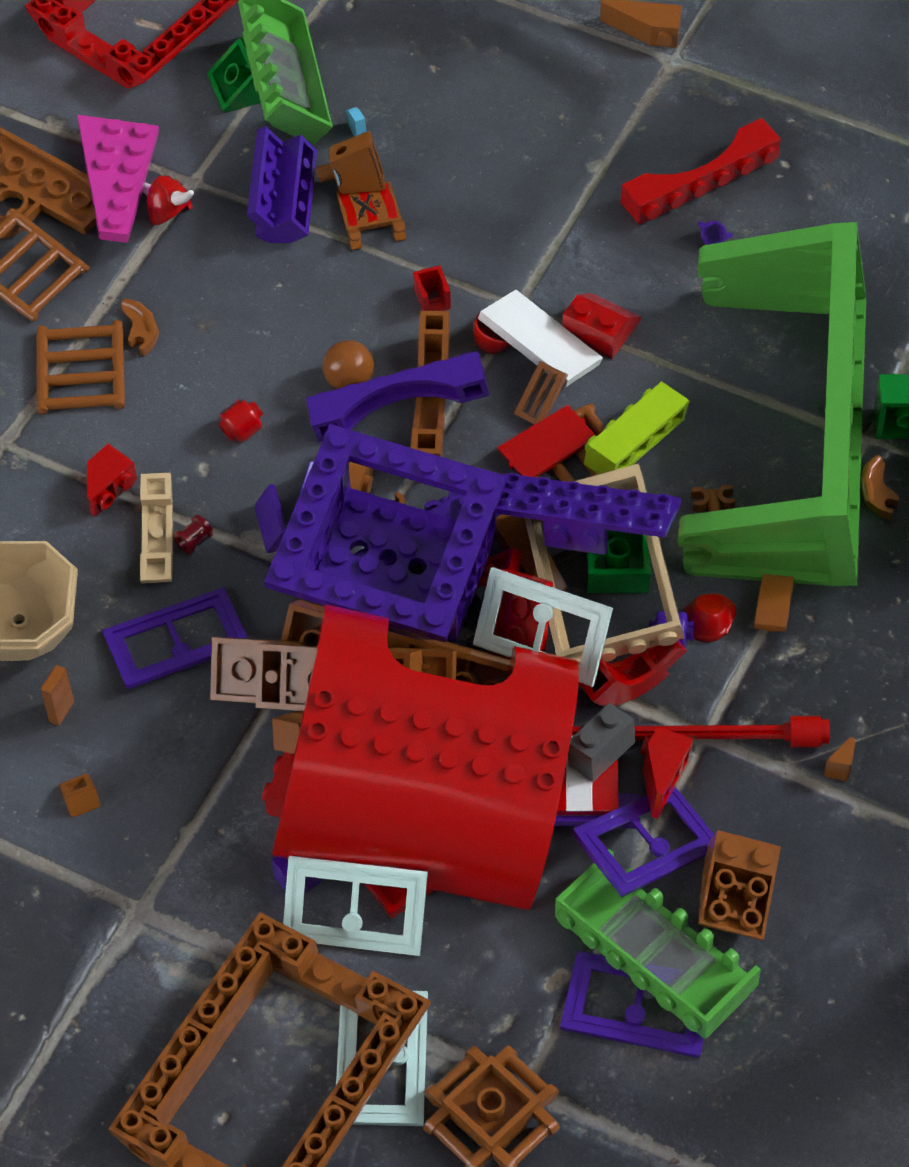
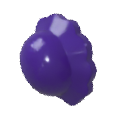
(713, 232)

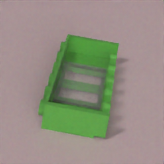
(285, 68)
(657, 950)

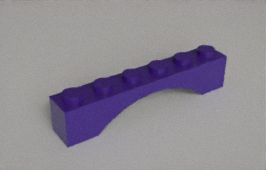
(453, 379)

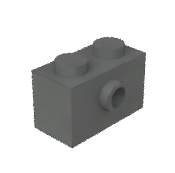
(601, 742)

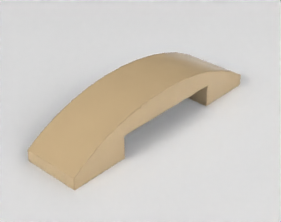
(157, 528)

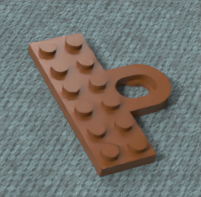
(43, 185)

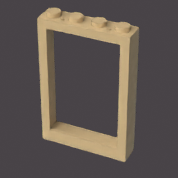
(633, 642)

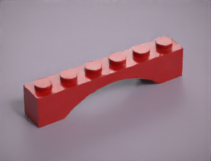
(657, 193)

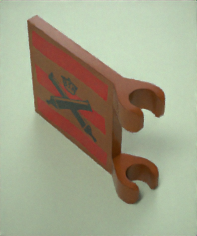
(370, 211)

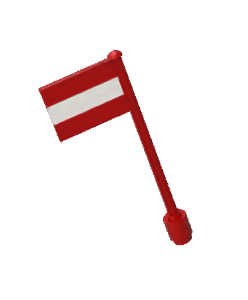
(600, 797)

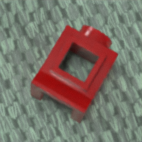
(432, 280)

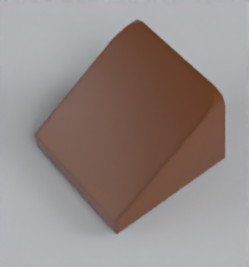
(840, 762)
(79, 795)

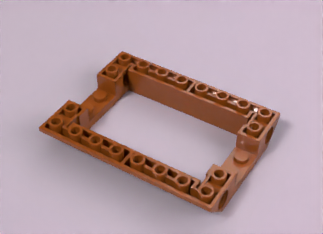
(262, 950)

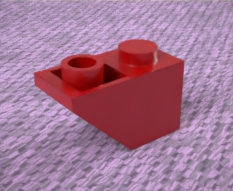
(107, 477)

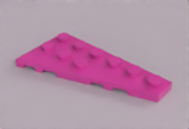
(117, 167)

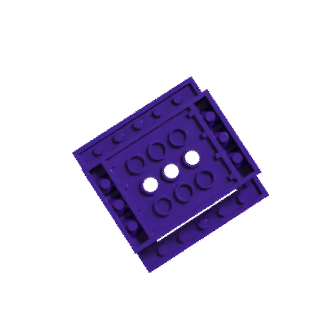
(334, 518)

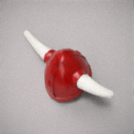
(166, 199)

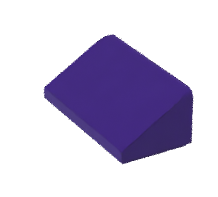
(270, 518)

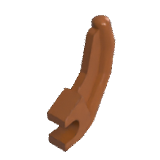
(144, 326)
(874, 490)

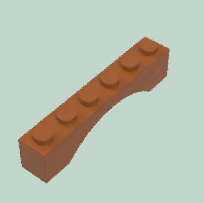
(430, 411)

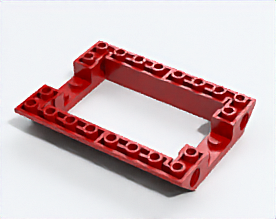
(65, 27)

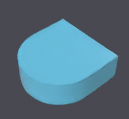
(356, 121)

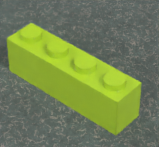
(636, 430)

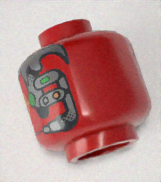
(240, 420)

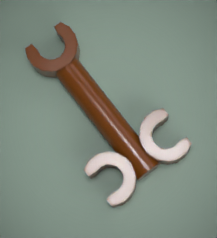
(713, 498)

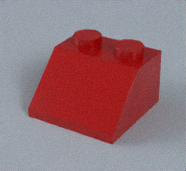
(599, 323)

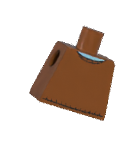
(354, 165)

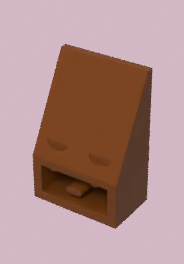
(738, 884)

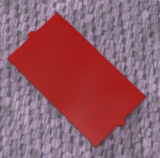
(546, 443)

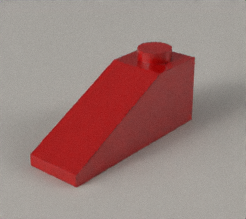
(663, 765)

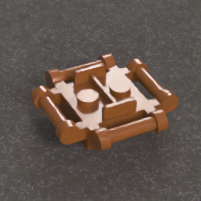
(491, 1107)

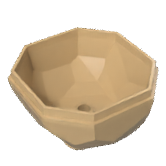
(36, 589)

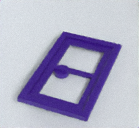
(183, 656)
(667, 862)
(629, 1032)

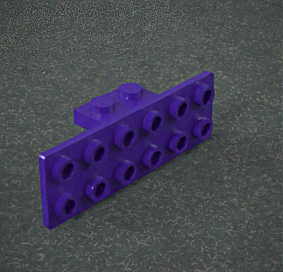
(581, 514)

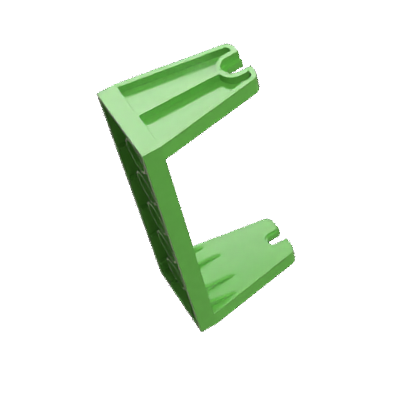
(809, 537)

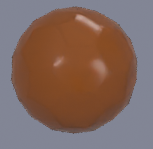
(347, 364)

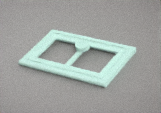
(548, 597)
(350, 934)
(414, 1054)

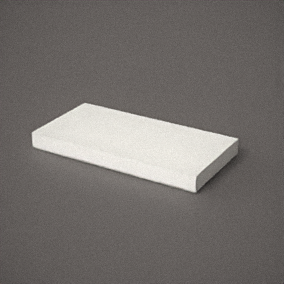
(539, 336)

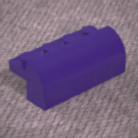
(281, 187)

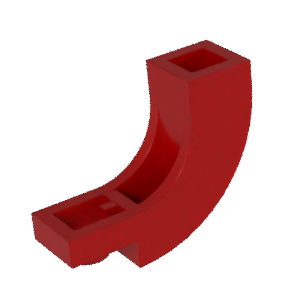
(634, 675)

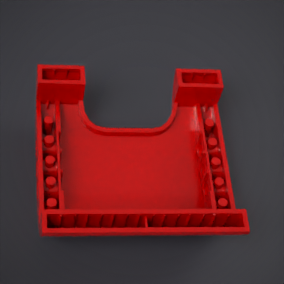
(428, 765)

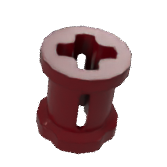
(193, 534)

